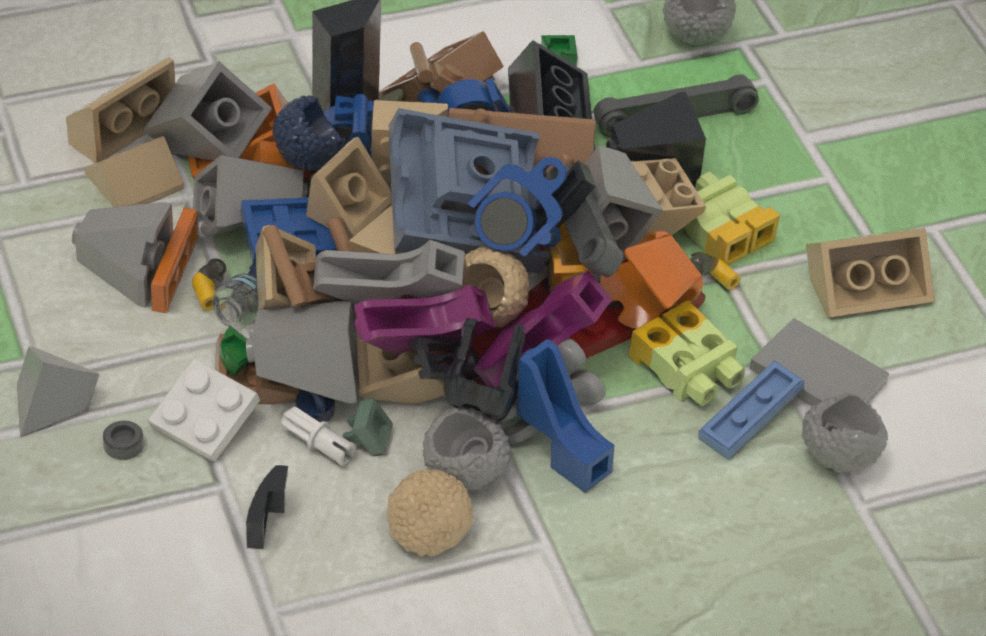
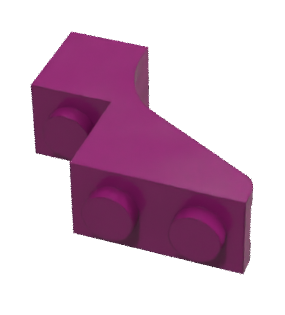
(565, 311)
(396, 322)

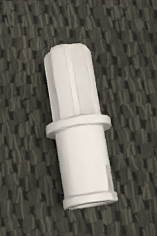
(318, 435)

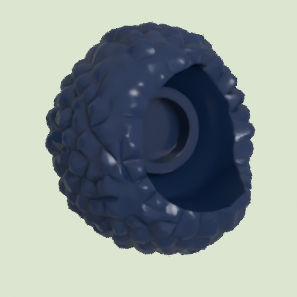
(305, 134)

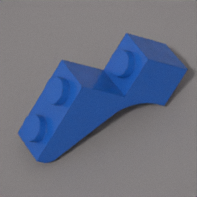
(552, 407)

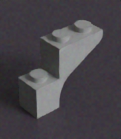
(371, 276)

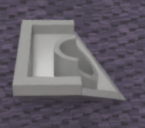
(51, 390)

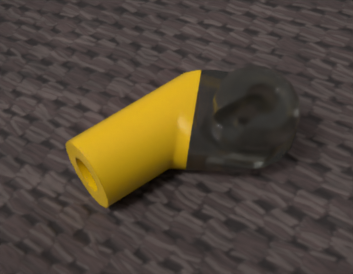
(717, 268)
(207, 280)

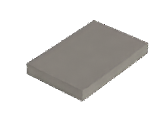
(821, 364)

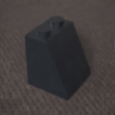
(663, 132)

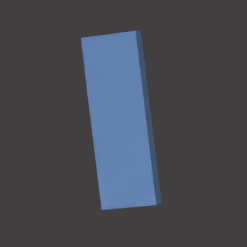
(751, 409)

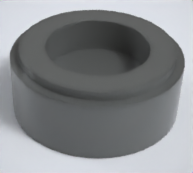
(123, 440)

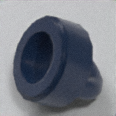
(315, 405)

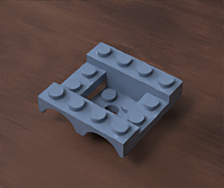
(435, 163)

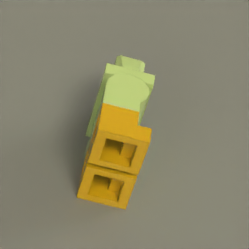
(730, 220)
(687, 354)

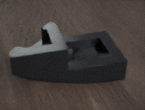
(268, 498)

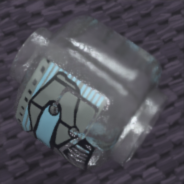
(237, 301)

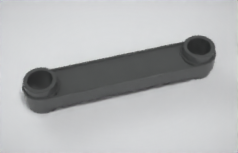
(706, 99)
(592, 235)

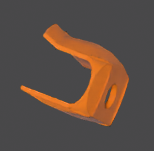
(652, 280)

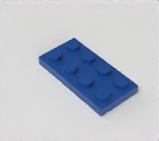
(288, 216)

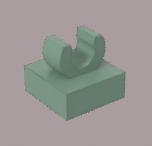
(370, 427)

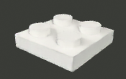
(204, 410)

